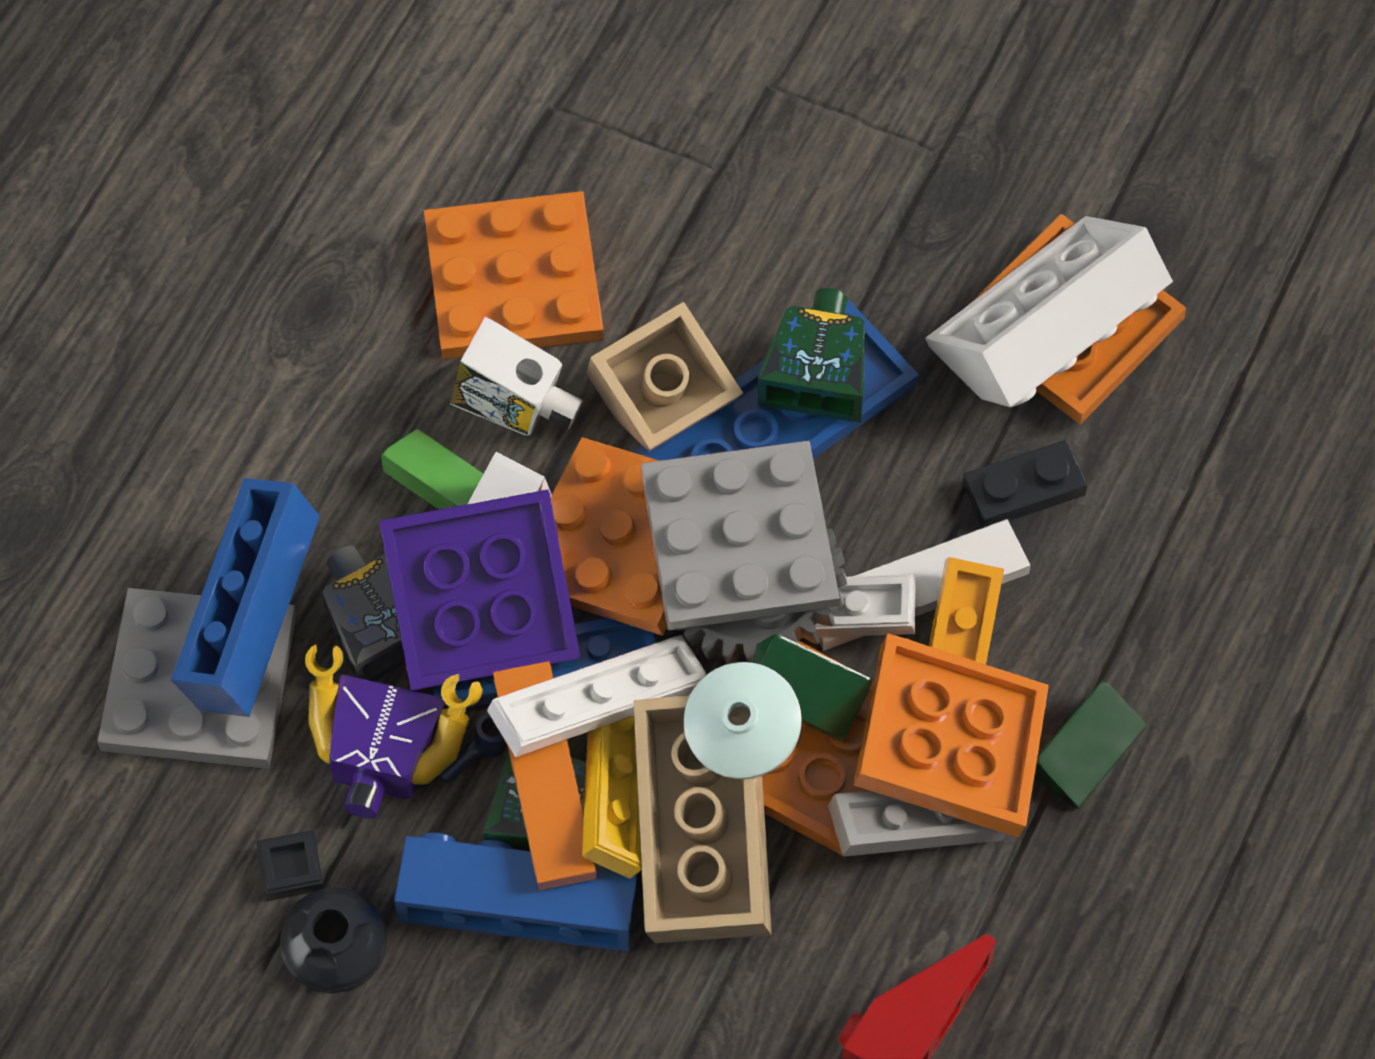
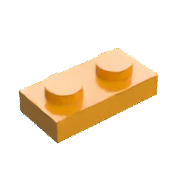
(966, 609)

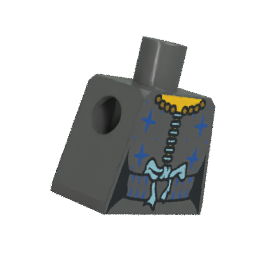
(363, 614)

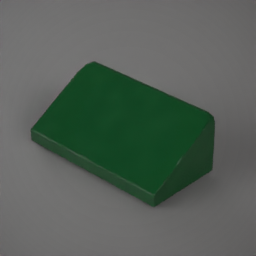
(824, 688)
(1088, 745)

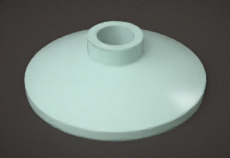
(748, 748)

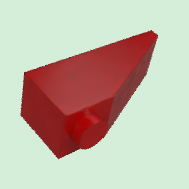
(920, 1011)

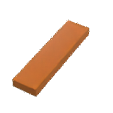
(548, 796)

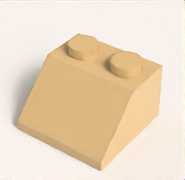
(662, 378)

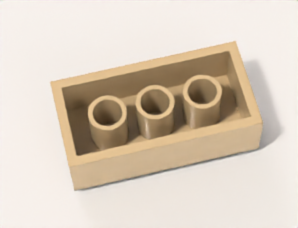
(697, 835)

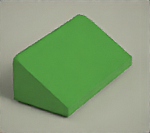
(431, 470)

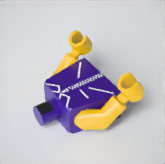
(382, 734)

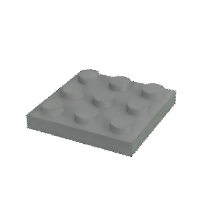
(739, 535)
(154, 718)

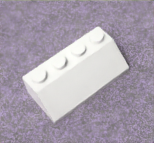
(1051, 309)

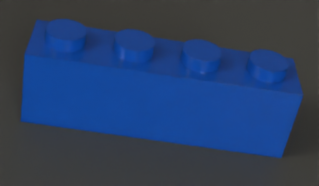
(245, 597)
(497, 893)

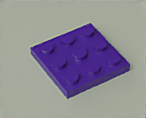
(479, 588)

